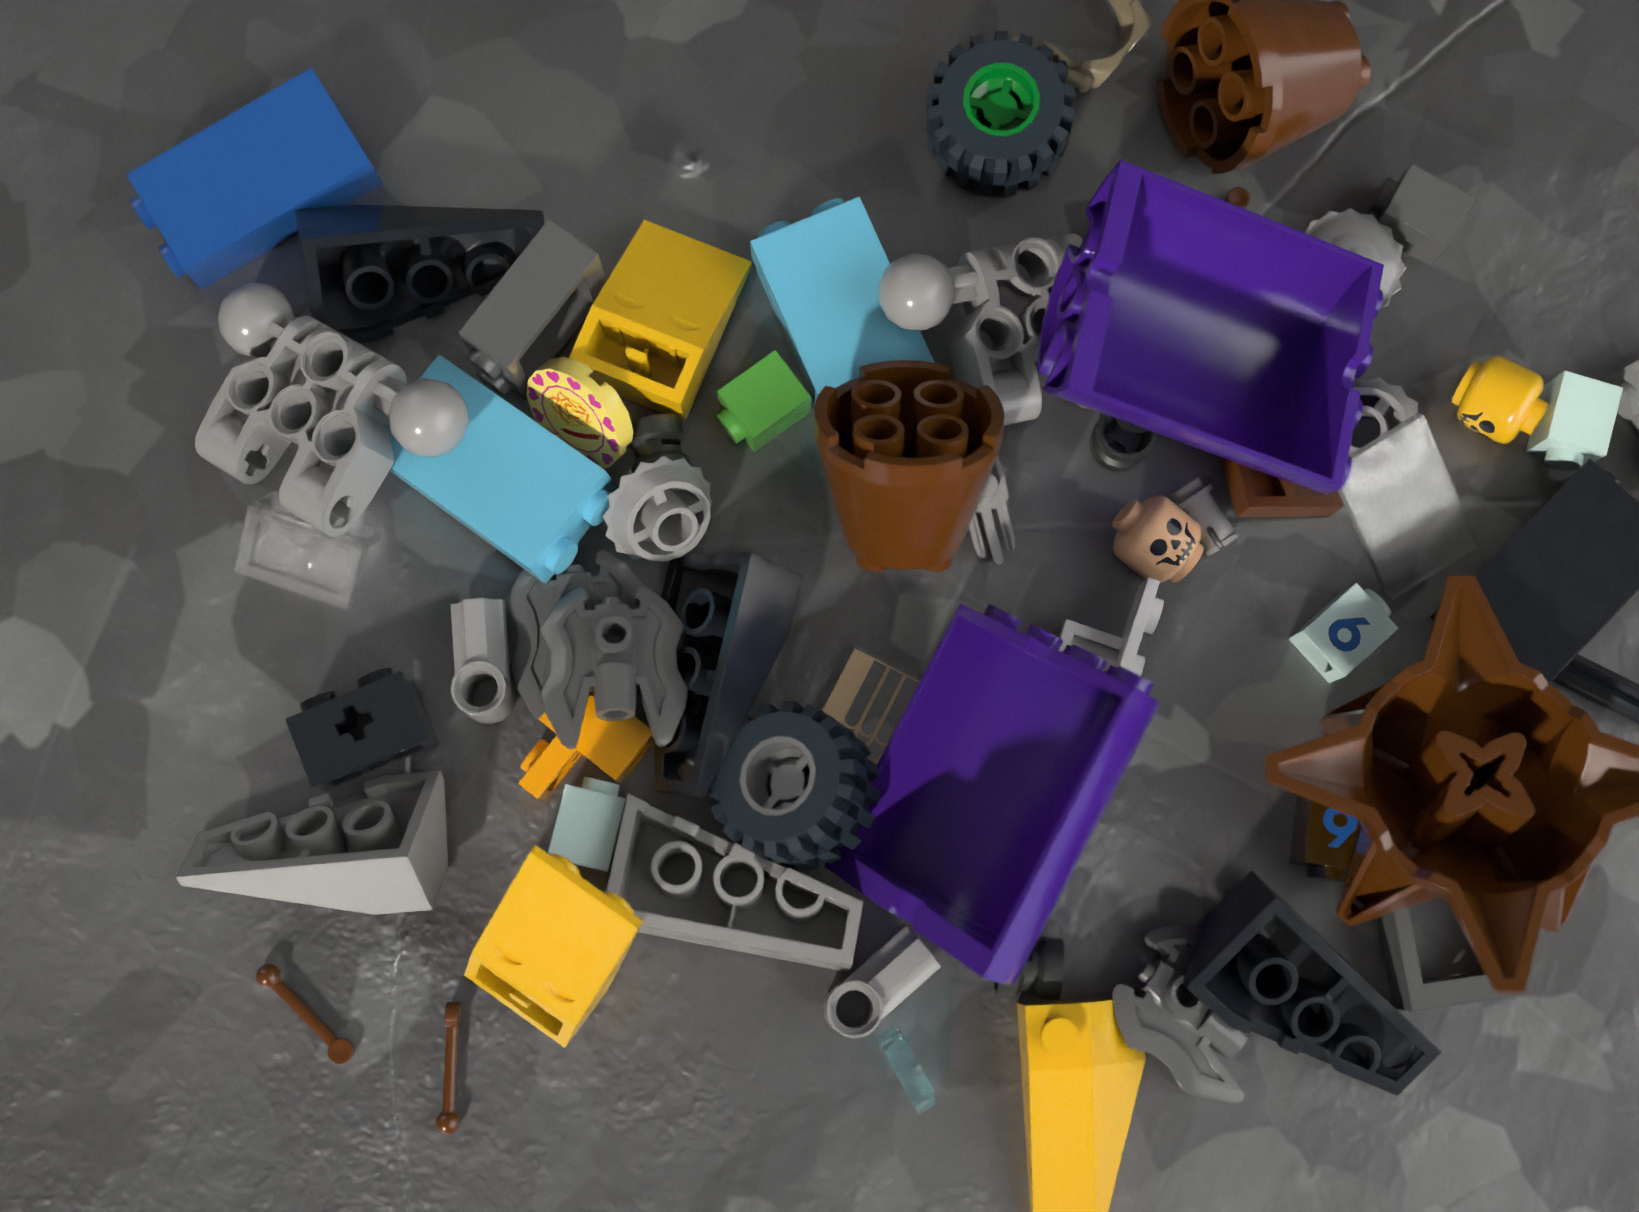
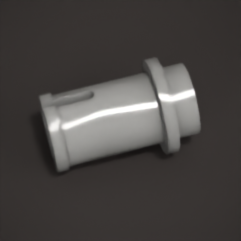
(1200, 505)

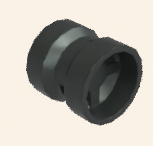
(657, 437)
(1134, 439)
(1041, 971)

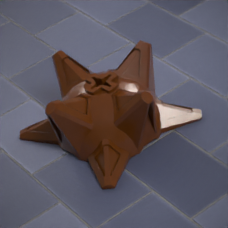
(1468, 789)

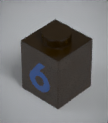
(1323, 840)

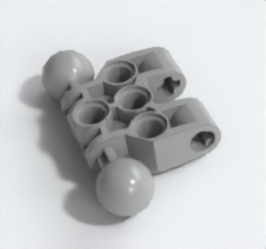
(996, 299)
(326, 399)

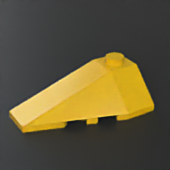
(1075, 1101)

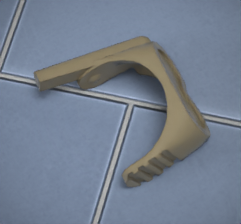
(1133, 24)

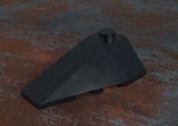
(397, 263)
(735, 625)
(1284, 981)

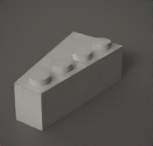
(726, 897)

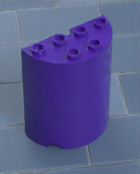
(1213, 328)
(995, 787)

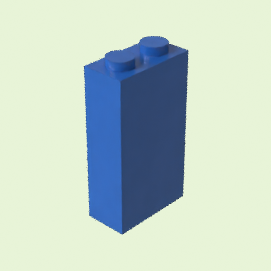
(242, 178)

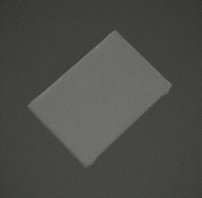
(1406, 507)

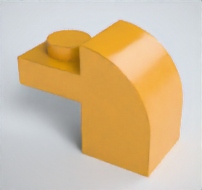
(608, 744)

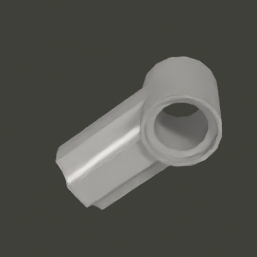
(481, 654)
(884, 980)

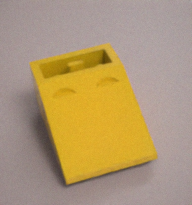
(661, 318)
(553, 945)

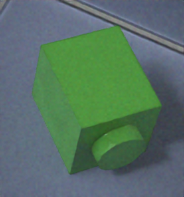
(762, 402)

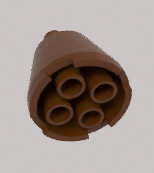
(1256, 76)
(907, 460)

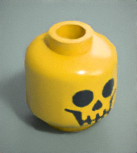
(1500, 399)

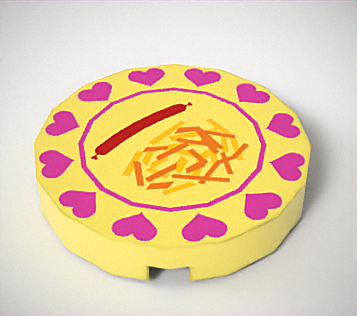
(580, 410)

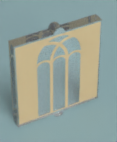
(871, 698)

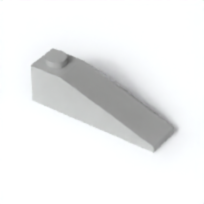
(351, 854)

